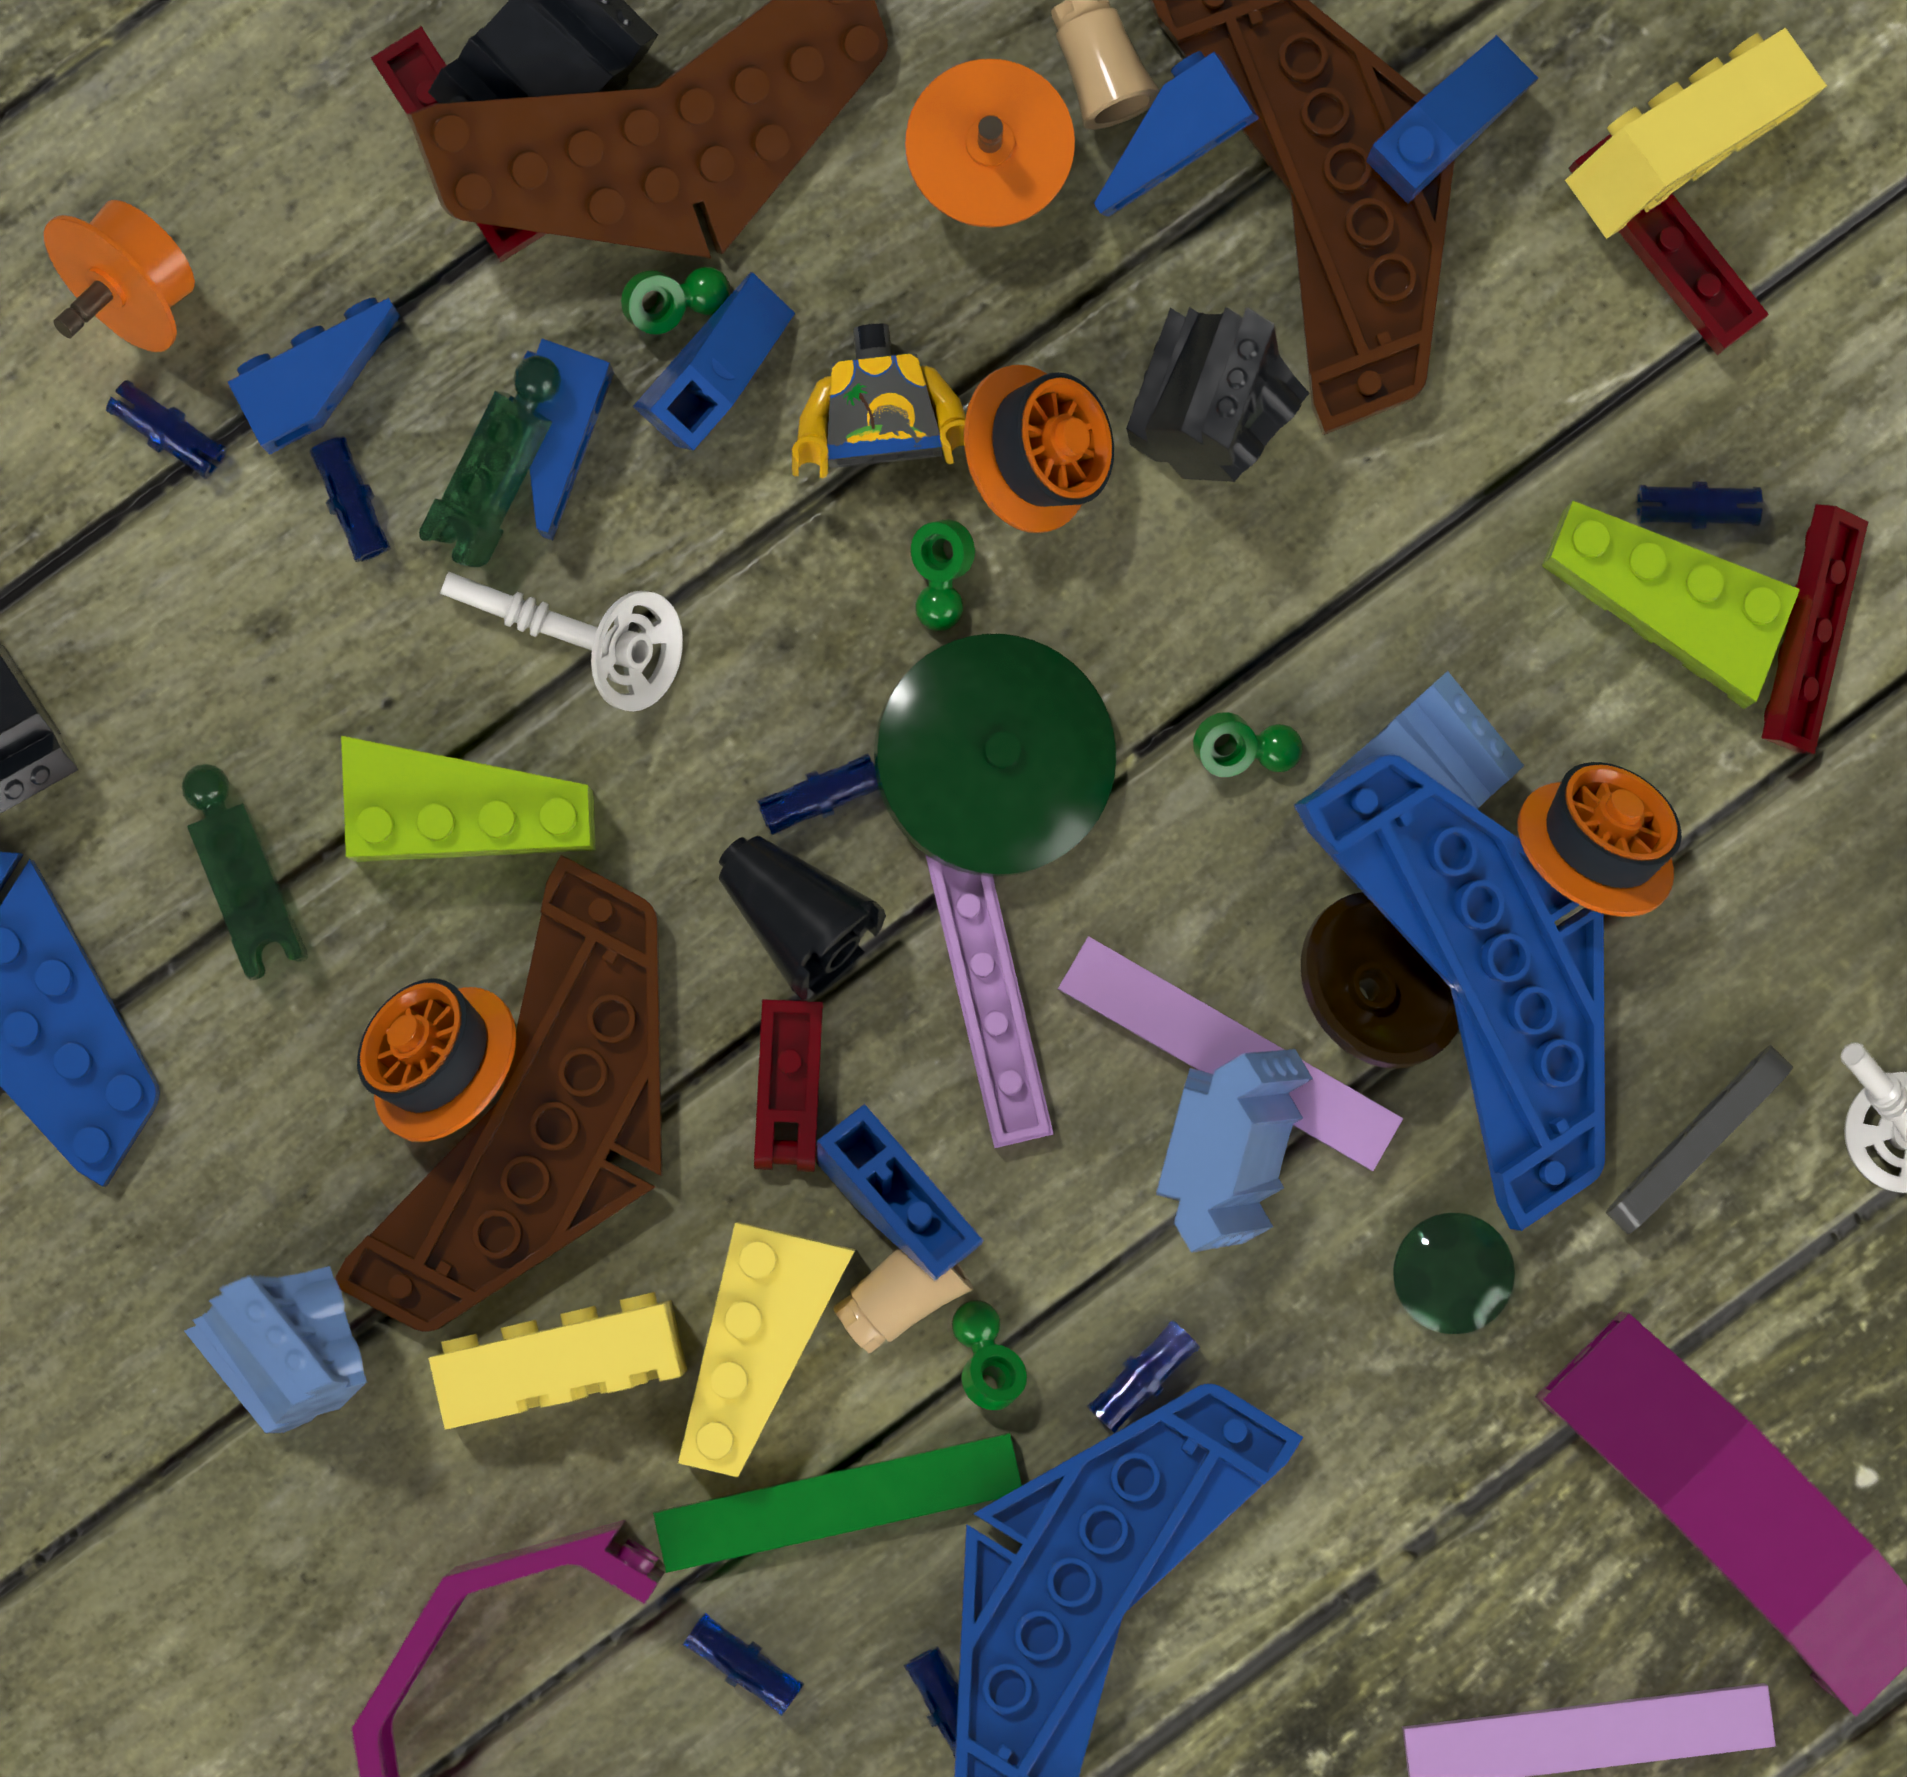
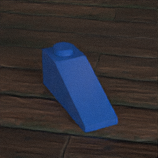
(1450, 118)
(1182, 124)
(573, 419)
(895, 1193)

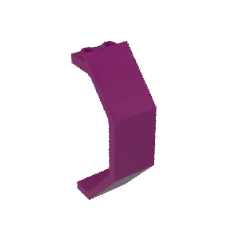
(1739, 1506)
(625, 1567)

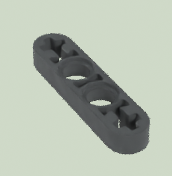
(1699, 1139)

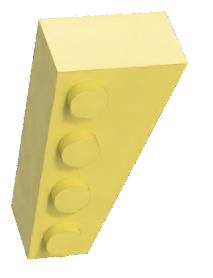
(1694, 128)
(759, 1328)
(557, 1363)

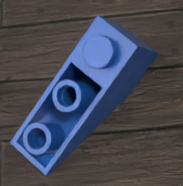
(715, 364)
(305, 384)

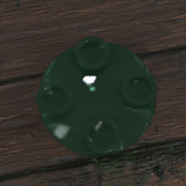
(1453, 1273)

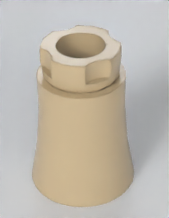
(1102, 63)
(895, 1299)

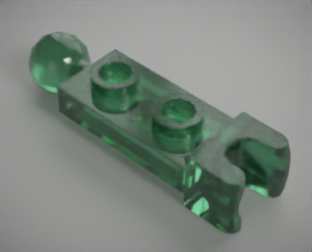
(493, 466)
(239, 872)

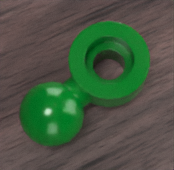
(702, 292)
(940, 604)
(1276, 747)
(976, 1327)

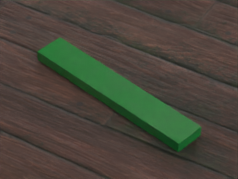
(837, 1502)

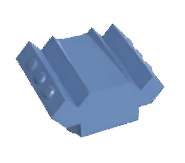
(1447, 741)
(1231, 1147)
(282, 1347)

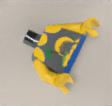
(878, 410)

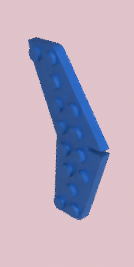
(1518, 982)
(62, 1037)
(1090, 1548)

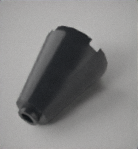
(798, 913)

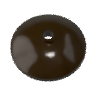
(1408, 1003)

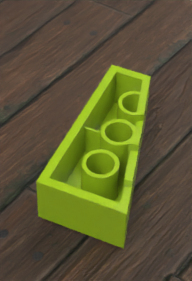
(1686, 601)
(445, 807)

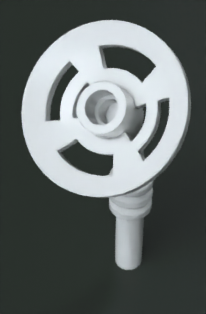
(608, 648)
(1889, 1098)

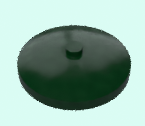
(995, 755)

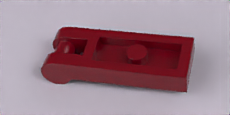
(788, 1082)

